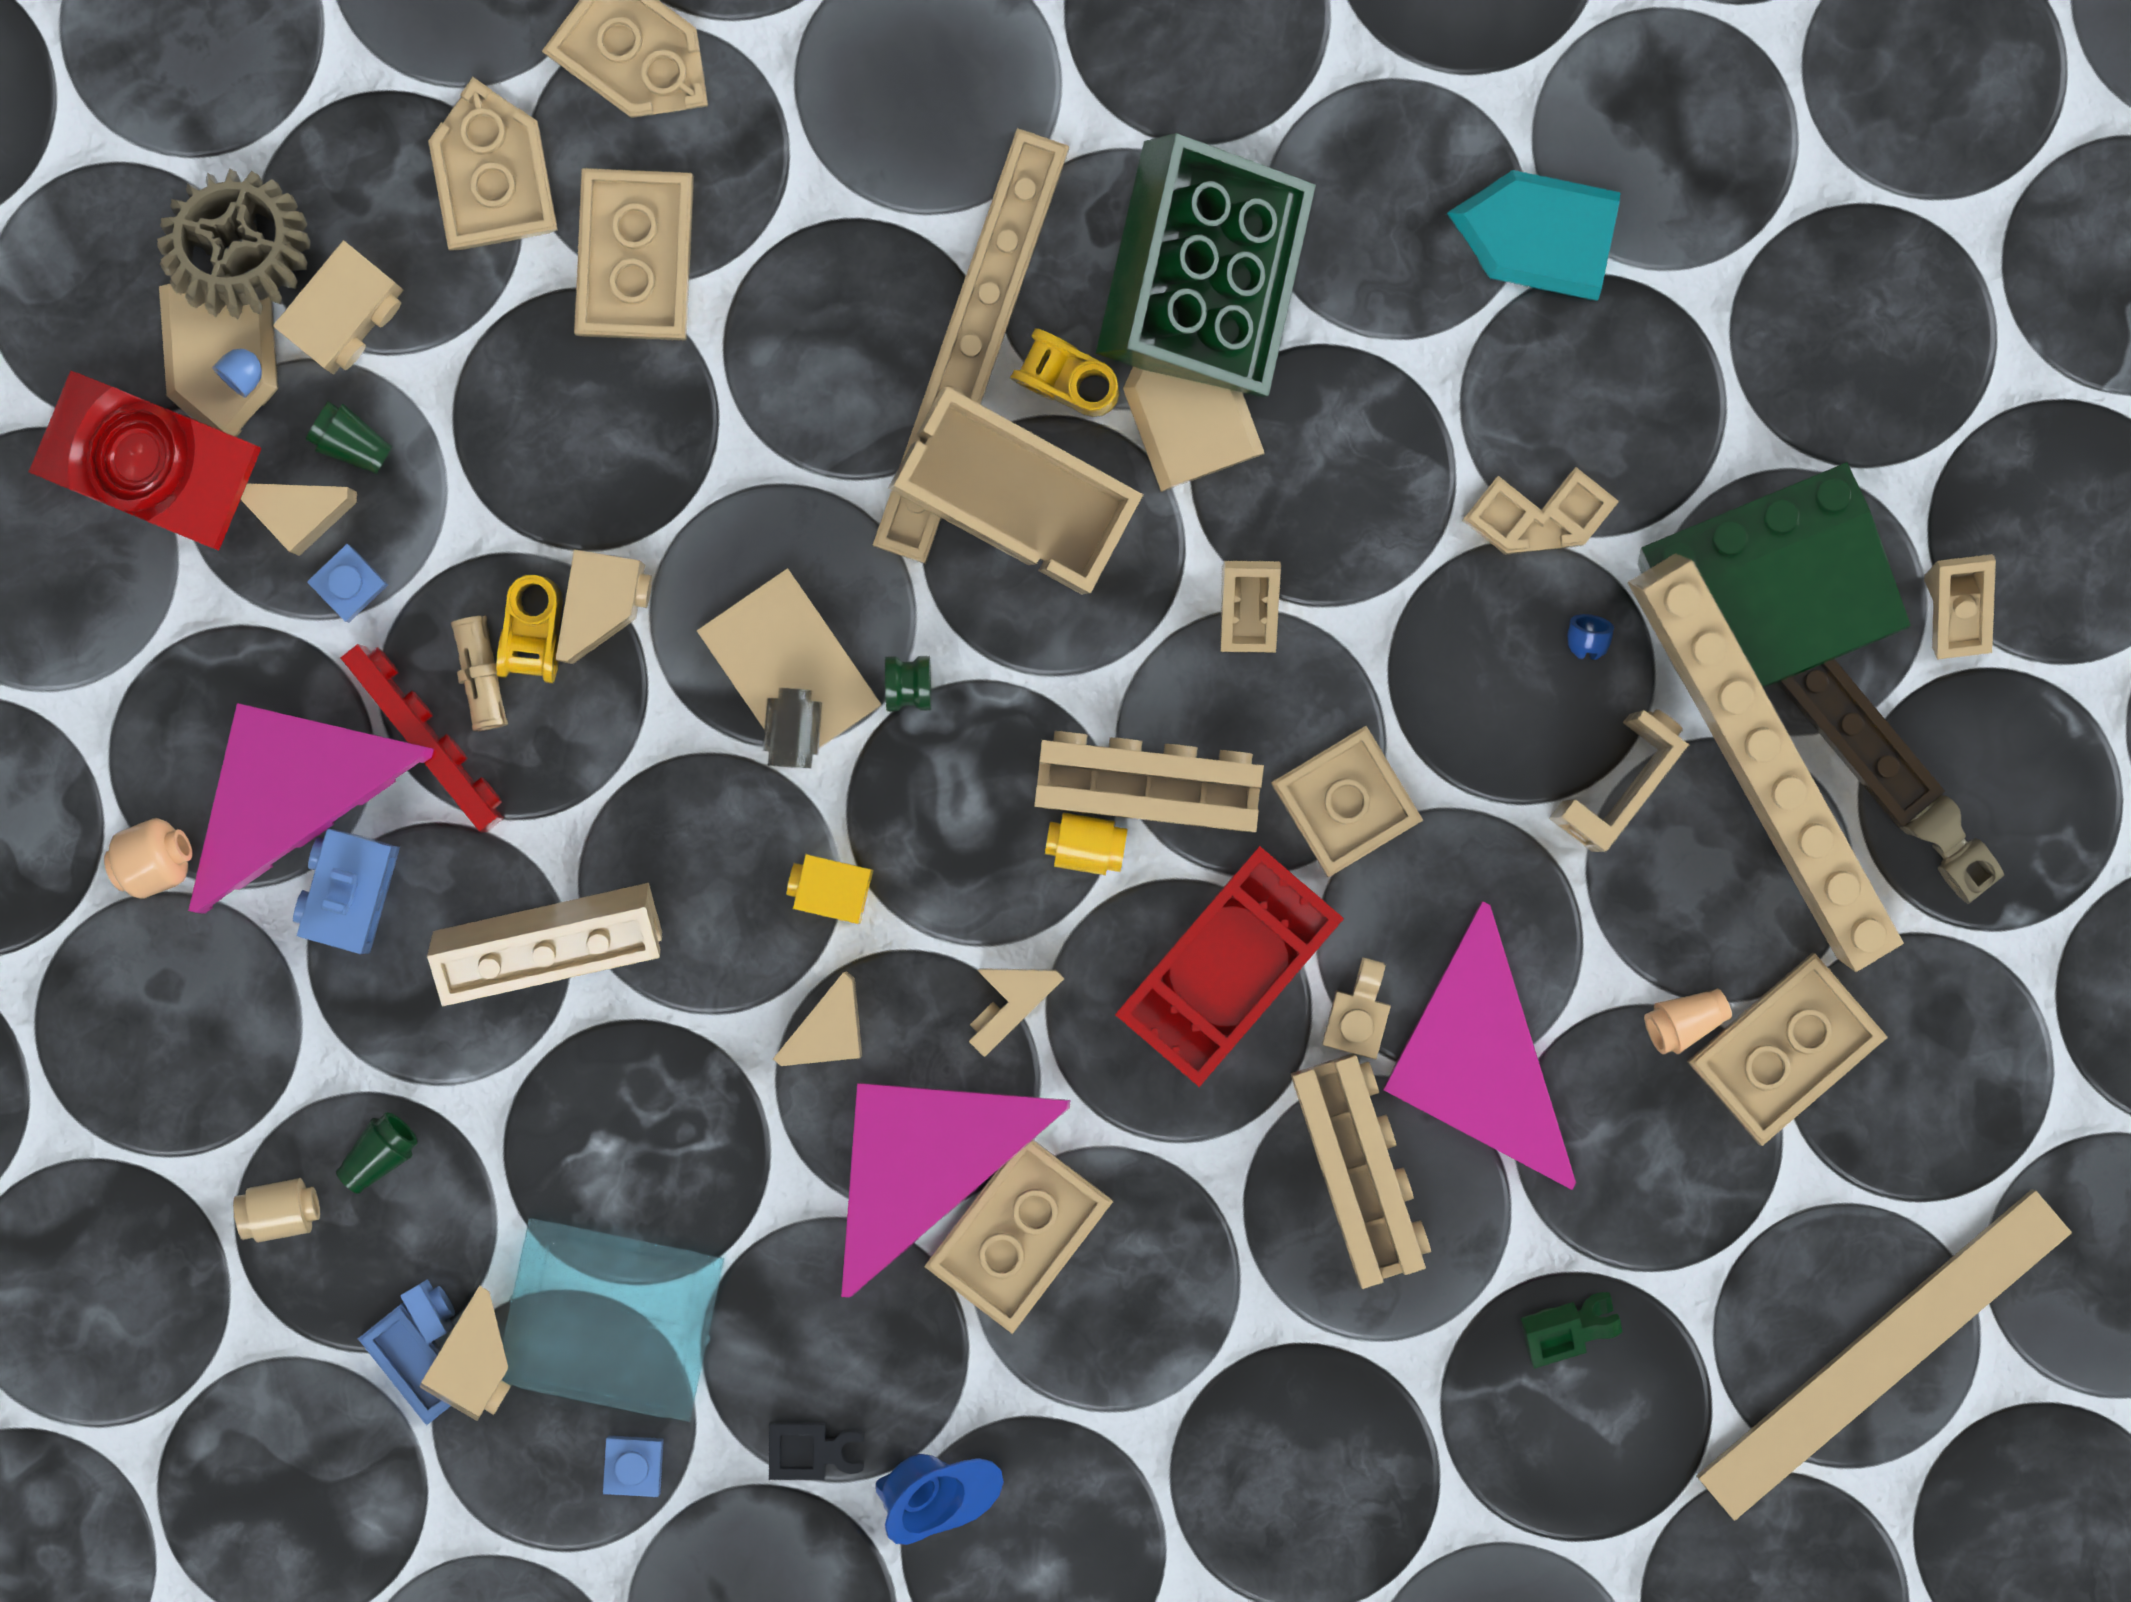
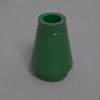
(348, 438)
(377, 1152)

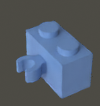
(345, 890)

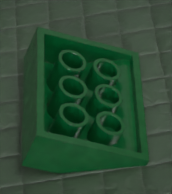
(1205, 266)
(1795, 574)

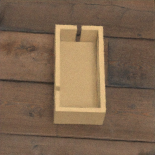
(1015, 491)

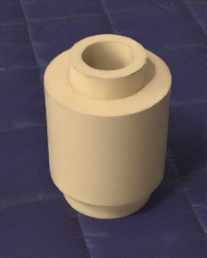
(276, 1210)

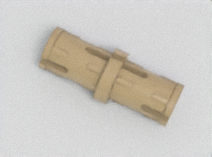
(479, 673)

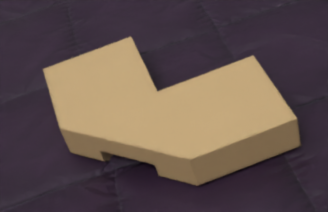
(1520, 526)

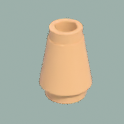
(1685, 1020)

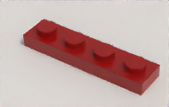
(409, 716)

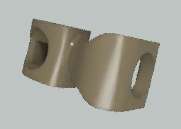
(1965, 864)

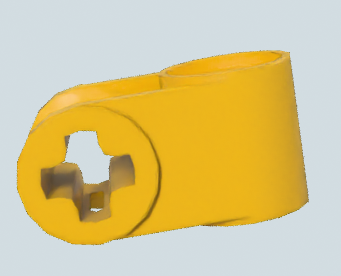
(1064, 374)
(530, 633)

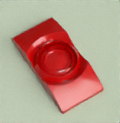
(145, 460)
(1229, 966)

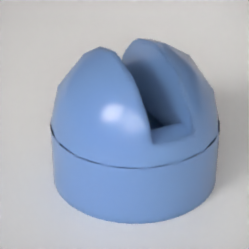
(239, 370)

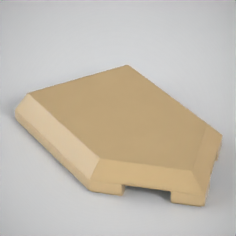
(632, 55)
(490, 172)
(197, 341)
(1189, 426)

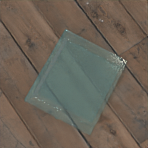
(610, 1319)

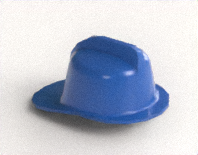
(933, 1497)

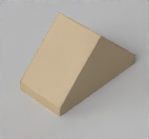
(298, 512)
(1249, 606)
(829, 1030)

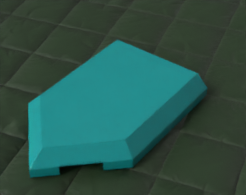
(1541, 232)

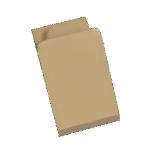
(1962, 605)
(1022, 990)

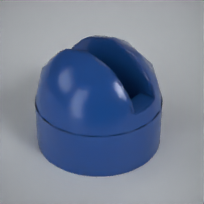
(1589, 635)

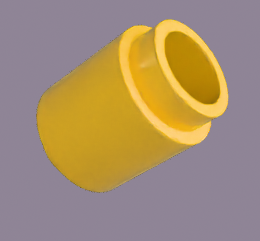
(1086, 844)

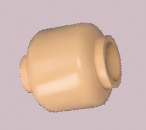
(148, 858)

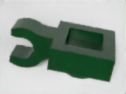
(1563, 1330)

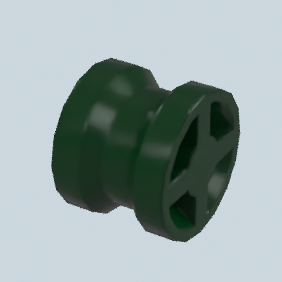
(908, 683)

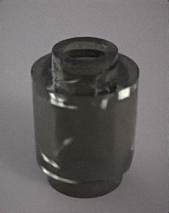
(792, 728)

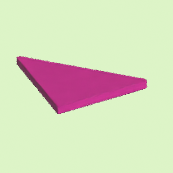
(283, 788)
(1477, 1061)
(922, 1157)

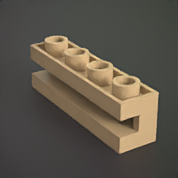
(1147, 784)
(545, 944)
(1359, 1171)

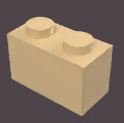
(340, 309)

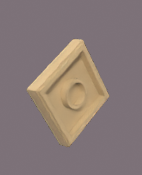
(1346, 801)

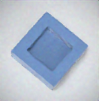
(347, 583)
(430, 1310)
(633, 1466)

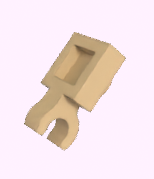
(1356, 1018)

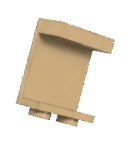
(1600, 834)

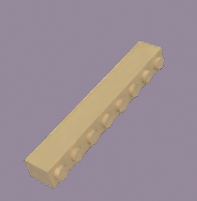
(1765, 761)

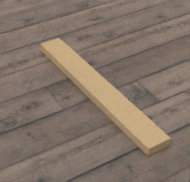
(981, 312)
(1883, 1354)

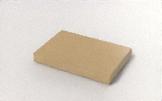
(634, 254)
(783, 642)
(1787, 1049)
(1018, 1234)

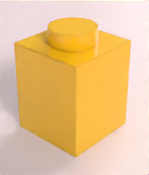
(830, 888)

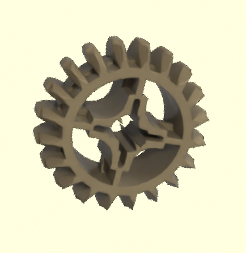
(237, 205)

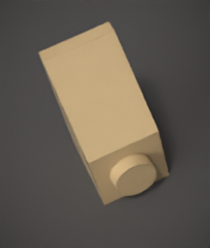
(600, 601)
(471, 1362)

